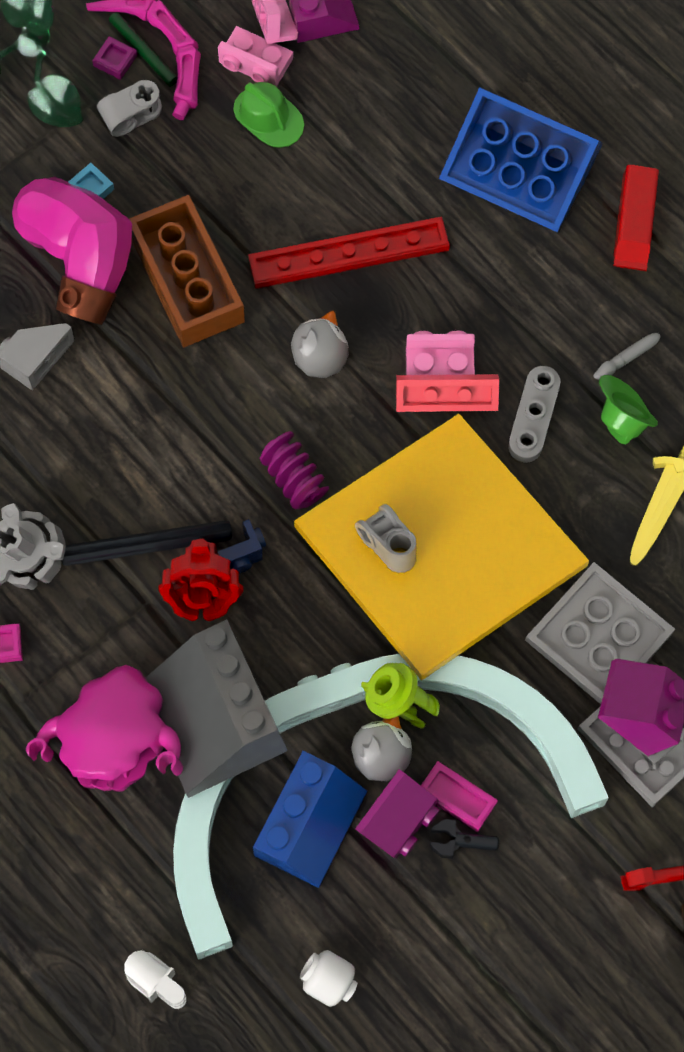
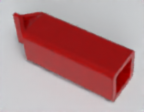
(635, 217)

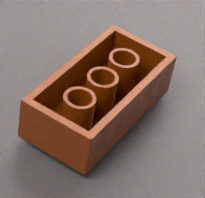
(186, 271)

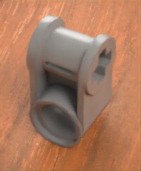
(128, 107)
(385, 533)

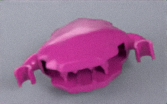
(112, 732)

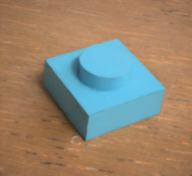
(93, 180)

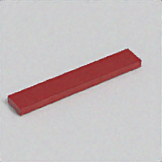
(348, 252)

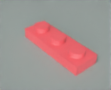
(447, 393)

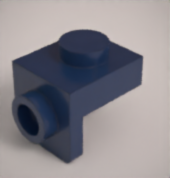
(247, 552)

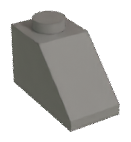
(34, 352)

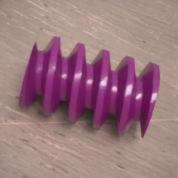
(291, 472)

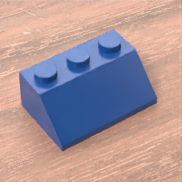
(309, 819)

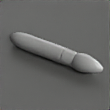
(627, 355)

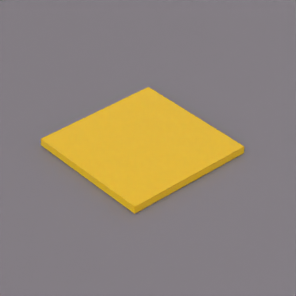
(479, 546)

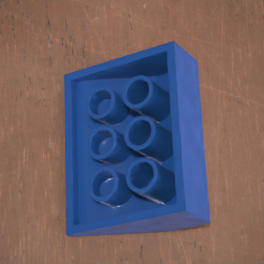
(520, 160)

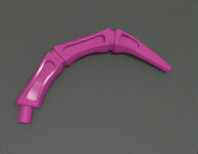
(182, 43)

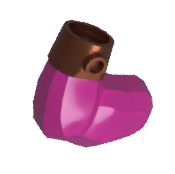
(83, 233)

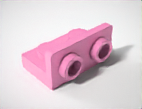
(275, 20)
(254, 57)
(440, 353)

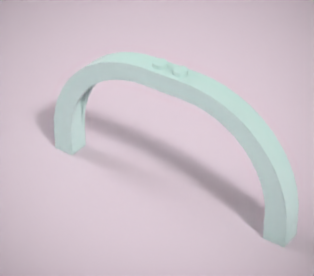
(316, 697)

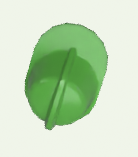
(268, 115)
(624, 410)

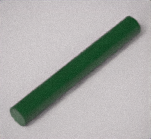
(143, 49)

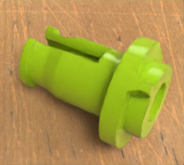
(394, 691)

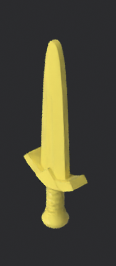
(661, 505)

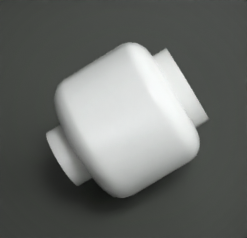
(328, 978)

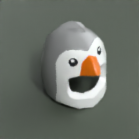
(320, 347)
(381, 749)

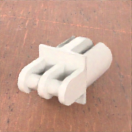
(154, 979)

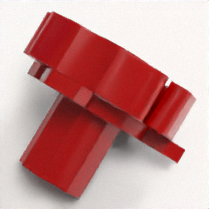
(197, 578)

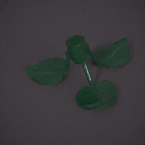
(55, 97)

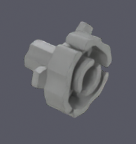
(26, 547)

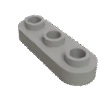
(529, 425)

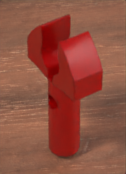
(644, 877)

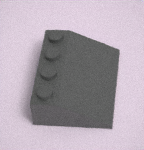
(215, 709)

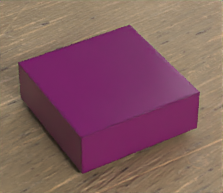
(114, 57)

